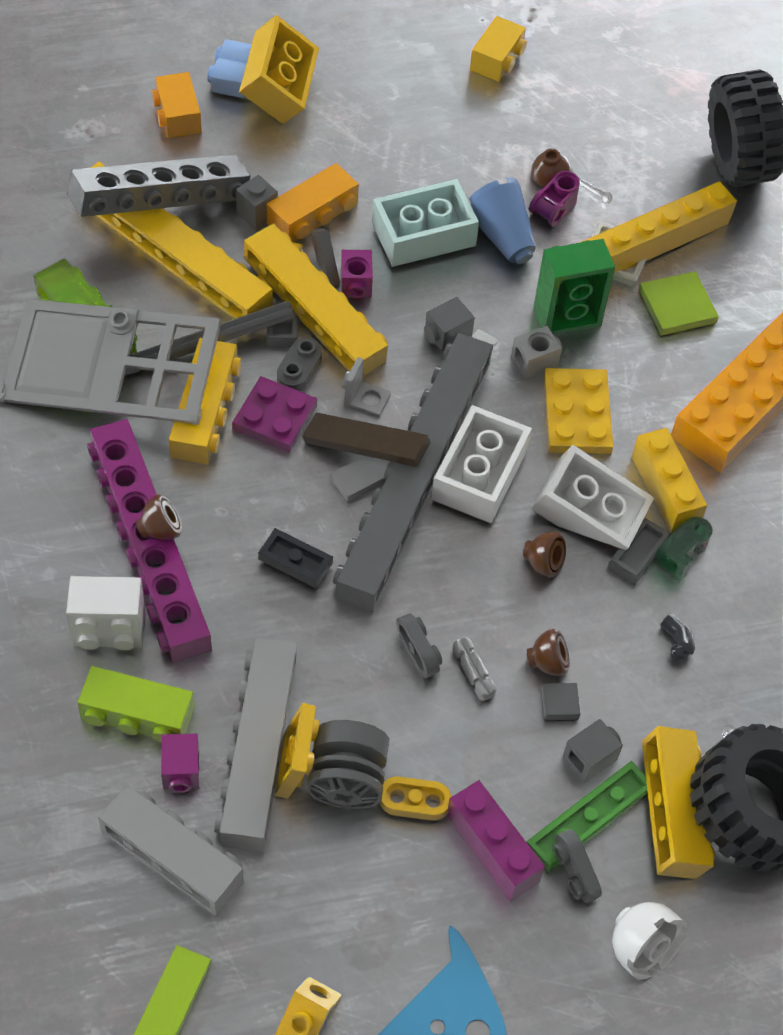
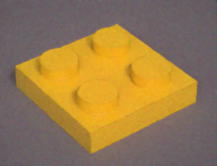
(295, 753)

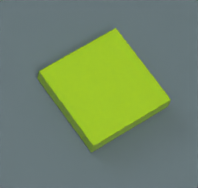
(678, 303)

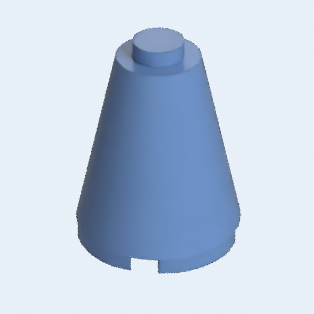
(505, 219)

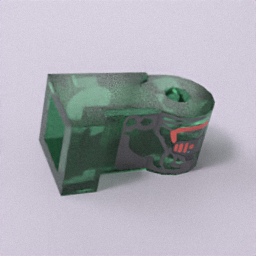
(676, 552)

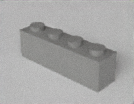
(172, 849)

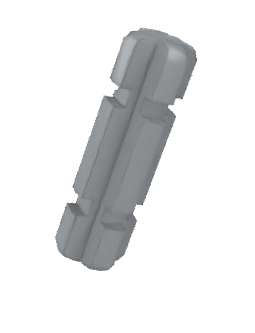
(474, 669)

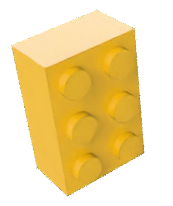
(279, 69)

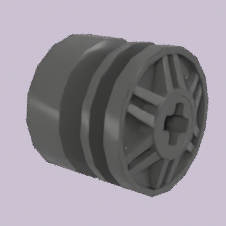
(348, 764)

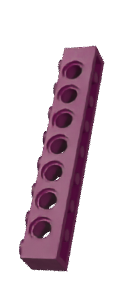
(182, 639)

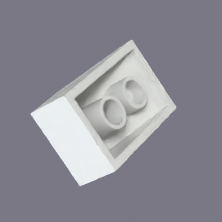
(592, 500)

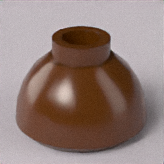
(548, 165)
(159, 519)
(546, 553)
(550, 653)

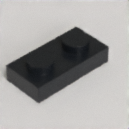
(295, 558)

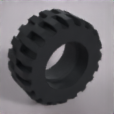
(746, 127)
(725, 803)

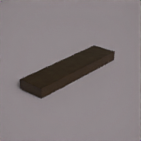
(366, 439)

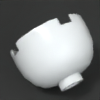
(647, 936)

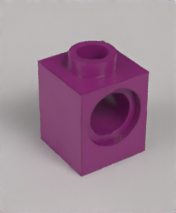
(356, 273)
(180, 762)

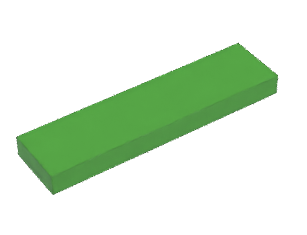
(592, 812)

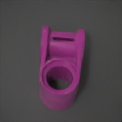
(556, 197)

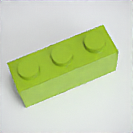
(135, 704)

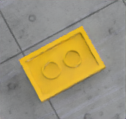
(578, 410)

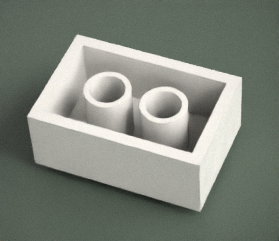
(481, 464)

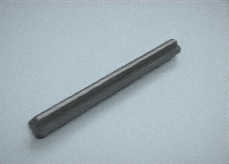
(228, 331)

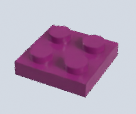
(274, 414)

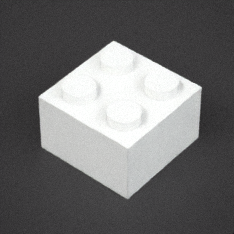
(106, 612)

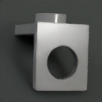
(356, 389)

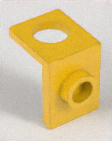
(306, 1010)

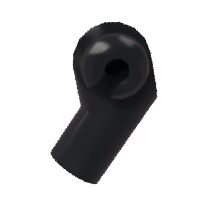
(683, 636)

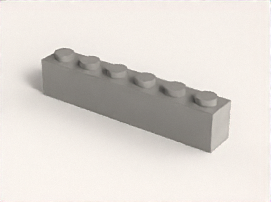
(258, 745)

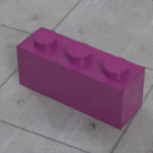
(495, 840)

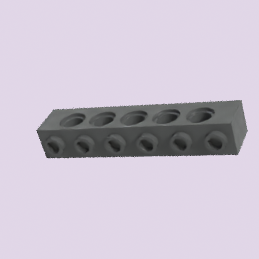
(155, 185)

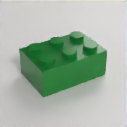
(573, 286)

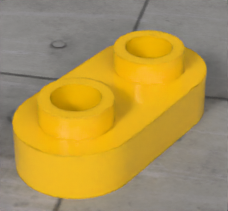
(415, 795)

